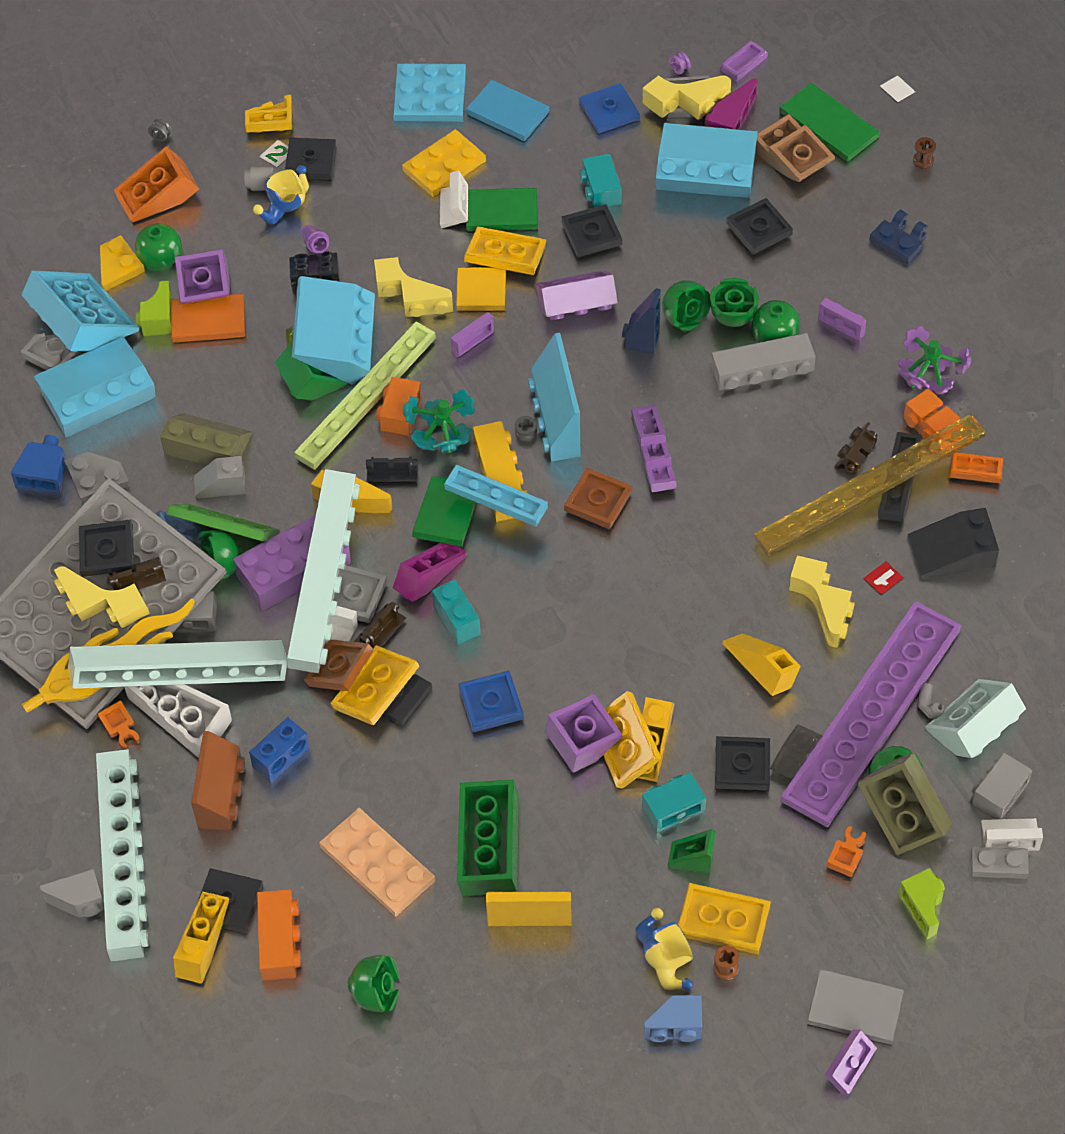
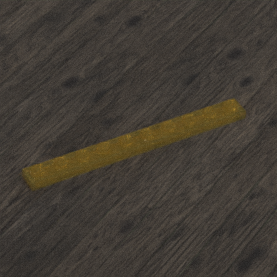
(869, 485)

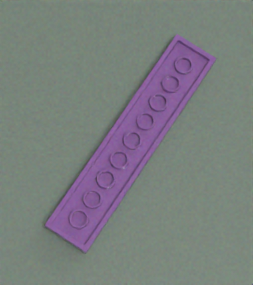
(870, 714)

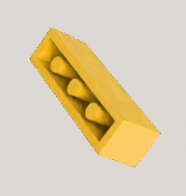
(496, 458)

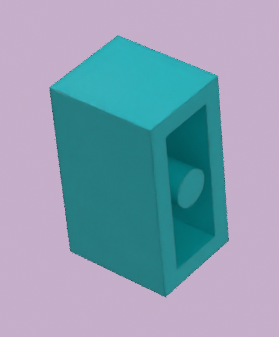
(601, 181)
(456, 612)
(673, 802)

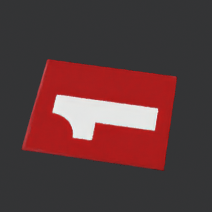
(883, 577)

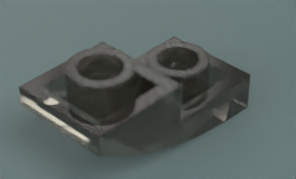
(795, 751)

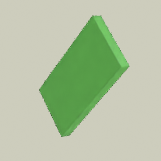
(223, 521)

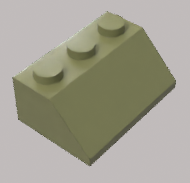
(202, 439)
(905, 804)

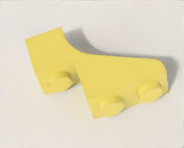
(694, 97)
(418, 296)
(88, 599)
(832, 603)

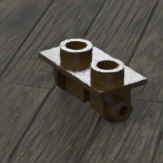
(861, 440)
(144, 575)
(382, 626)

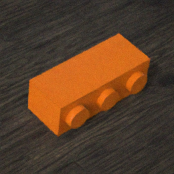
(278, 934)

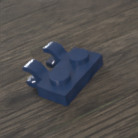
(896, 241)

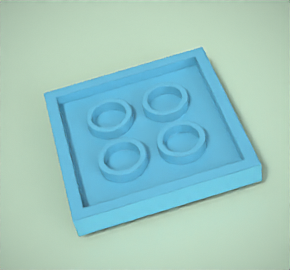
(430, 92)

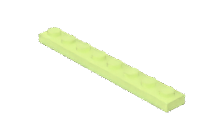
(364, 395)

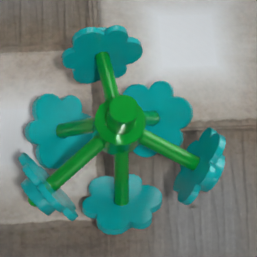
(439, 414)

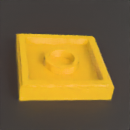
(481, 289)

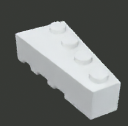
(182, 711)

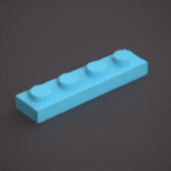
(496, 495)

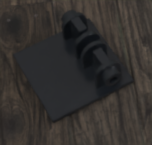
(316, 265)

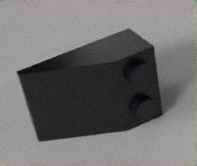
(955, 544)

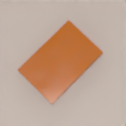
(208, 319)

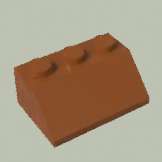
(217, 783)

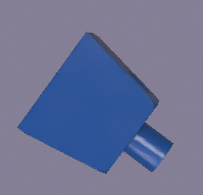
(41, 467)

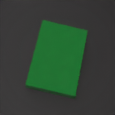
(502, 209)
(443, 515)

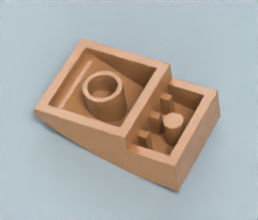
(792, 149)

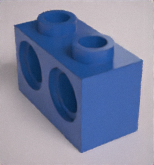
(279, 749)

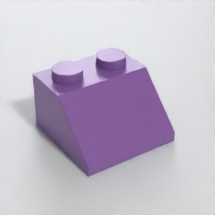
(202, 276)
(582, 732)

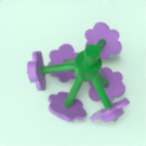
(934, 356)

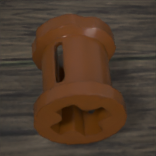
(927, 154)

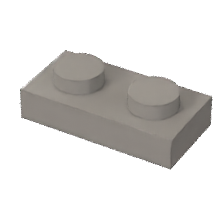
(999, 862)

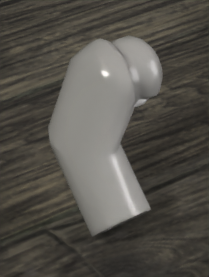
(926, 703)

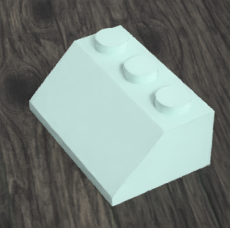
(977, 717)

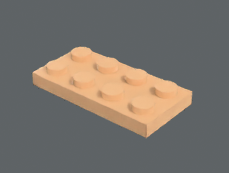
(377, 861)

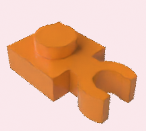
(117, 722)
(846, 854)

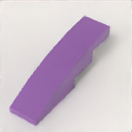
(653, 448)

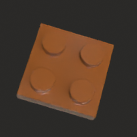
(598, 498)
(342, 665)

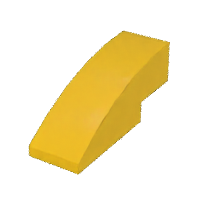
(369, 499)

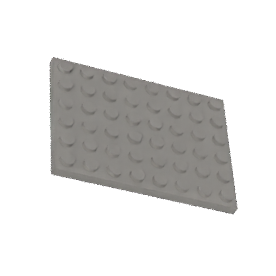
(40, 627)

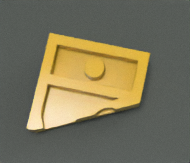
(270, 117)
(118, 263)

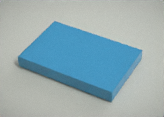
(507, 110)

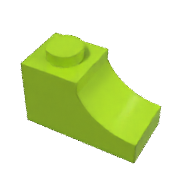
(156, 312)
(921, 896)

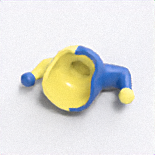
(285, 194)
(665, 950)

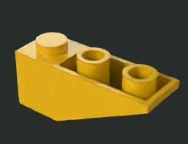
(766, 662)
(658, 719)
(200, 938)

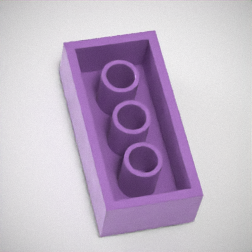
(277, 565)

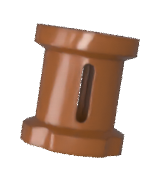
(721, 968)

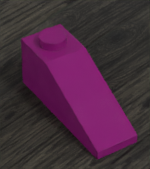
(733, 109)
(424, 571)

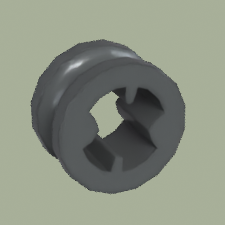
(159, 130)
(519, 426)

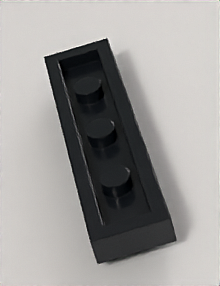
(895, 501)

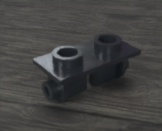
(391, 469)

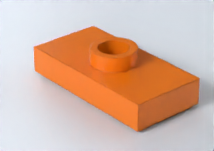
(976, 467)

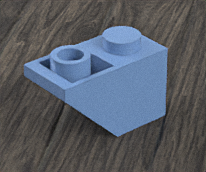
(676, 1019)

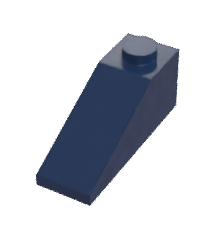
(644, 325)

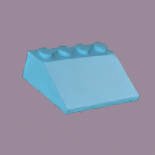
(706, 160)
(77, 309)
(334, 327)
(95, 386)
(556, 402)

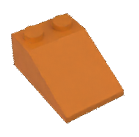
(156, 186)

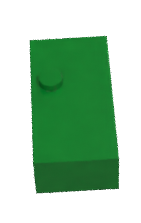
(488, 837)

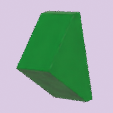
(693, 852)

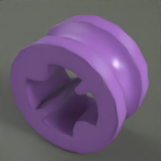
(680, 62)

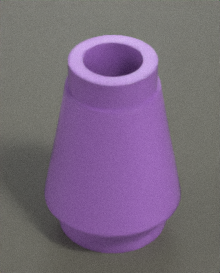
(315, 239)

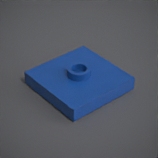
(609, 108)
(491, 701)

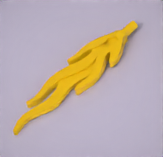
(58, 684)

